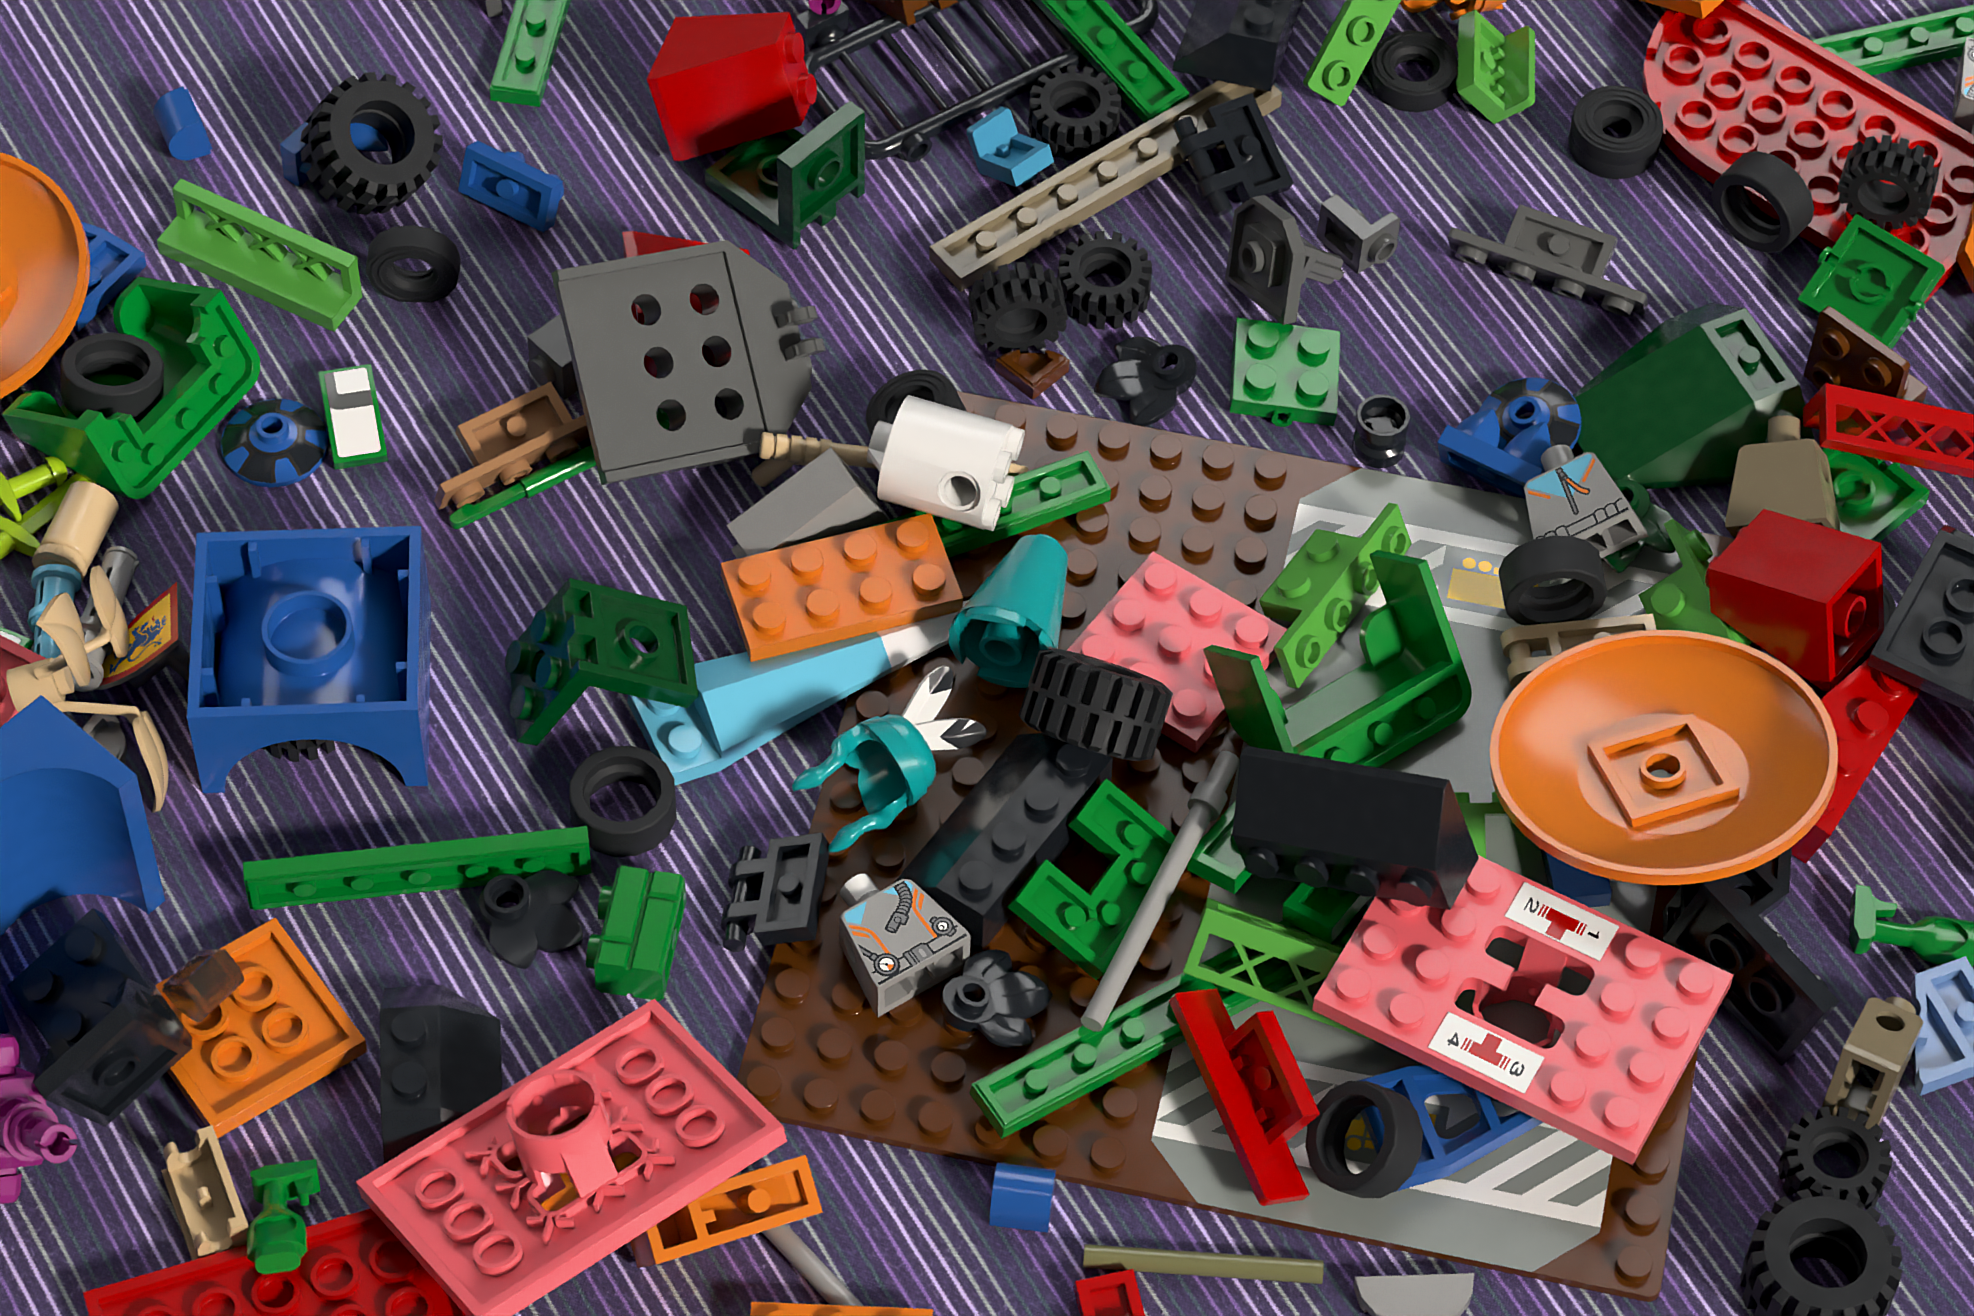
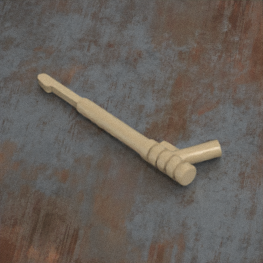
(785, 452)

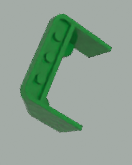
(1376, 711)

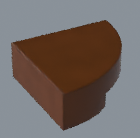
(1032, 371)

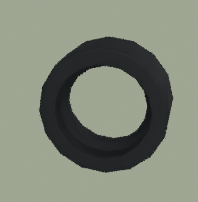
(1779, 185)
(117, 355)
(1548, 560)
(617, 765)
(1397, 1154)

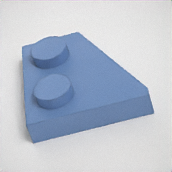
(1946, 1040)

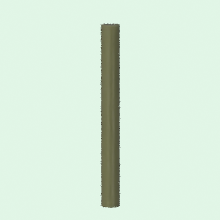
(1203, 1264)

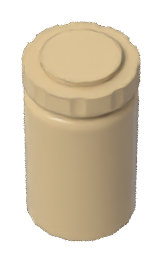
(77, 527)

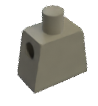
(1783, 477)
(1883, 1041)

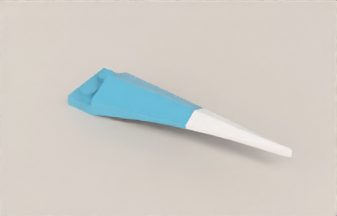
(756, 701)

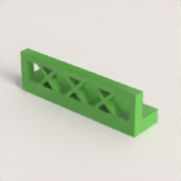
(259, 260)
(1272, 941)

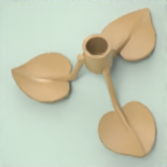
(54, 679)

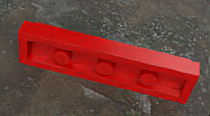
(1892, 429)

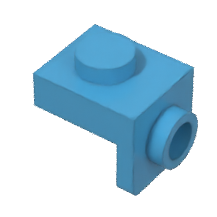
(1004, 152)

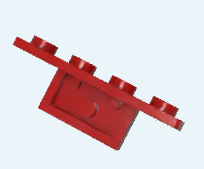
(1253, 1089)

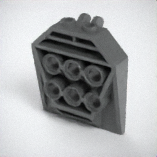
(745, 321)

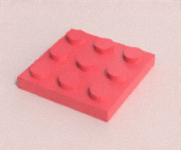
(1160, 630)

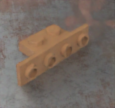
(510, 441)

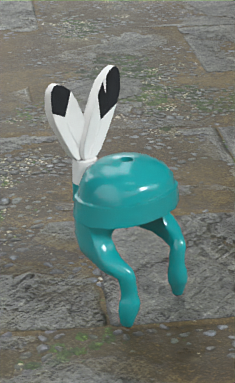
(895, 755)

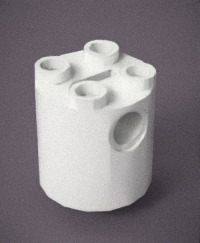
(945, 462)

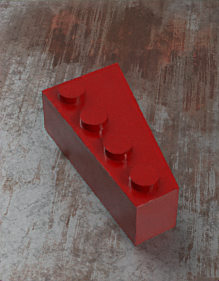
(1865, 716)

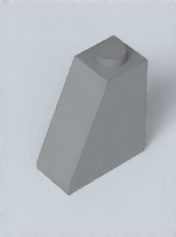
(807, 507)

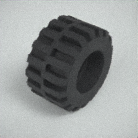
(397, 117)
(1095, 704)
(1828, 1231)

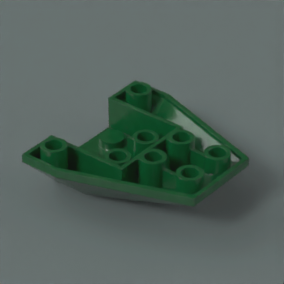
(1687, 400)

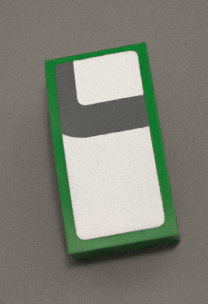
(353, 416)

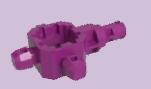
(26, 1124)

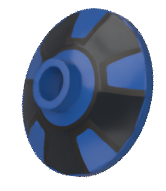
(1539, 396)
(276, 457)

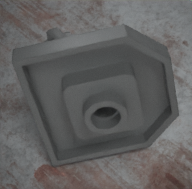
(1273, 260)

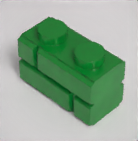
(638, 932)

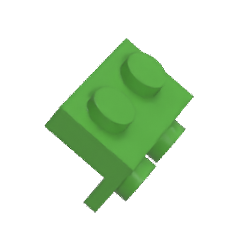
(1495, 69)

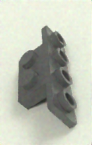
(1556, 253)

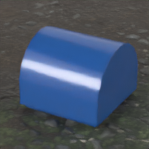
(181, 125)
(1022, 1197)

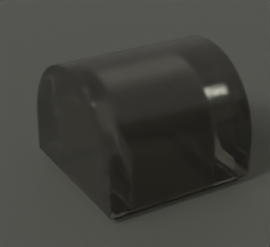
(203, 983)

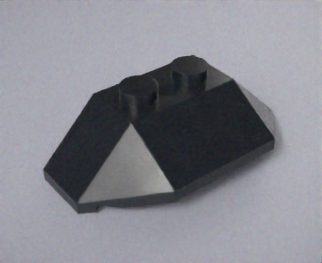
(434, 1062)

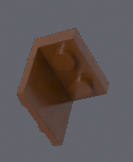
(1856, 360)

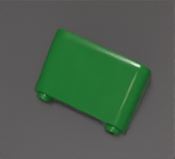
(205, 375)

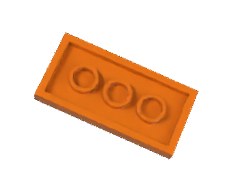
(841, 587)

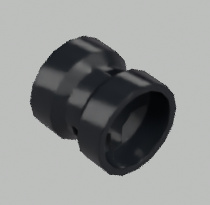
(1380, 431)

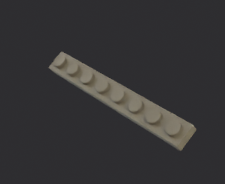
(1080, 189)

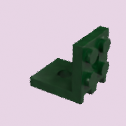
(810, 173)
(586, 642)

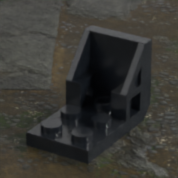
(1933, 624)
(1770, 985)
(101, 1019)

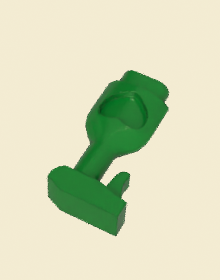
(1931, 938)
(277, 1234)

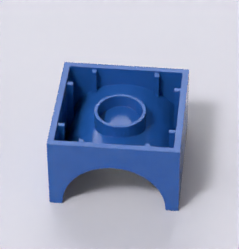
(310, 643)
(68, 819)

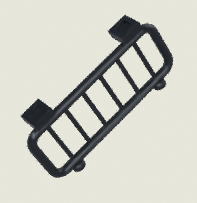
(828, 40)

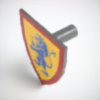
(152, 644)

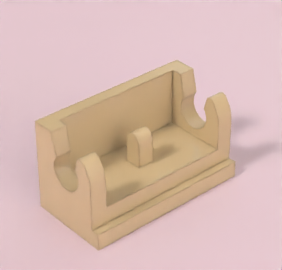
(204, 1196)

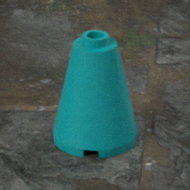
(1014, 613)

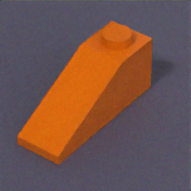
(732, 1211)

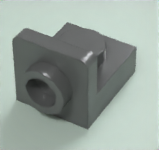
(1353, 237)

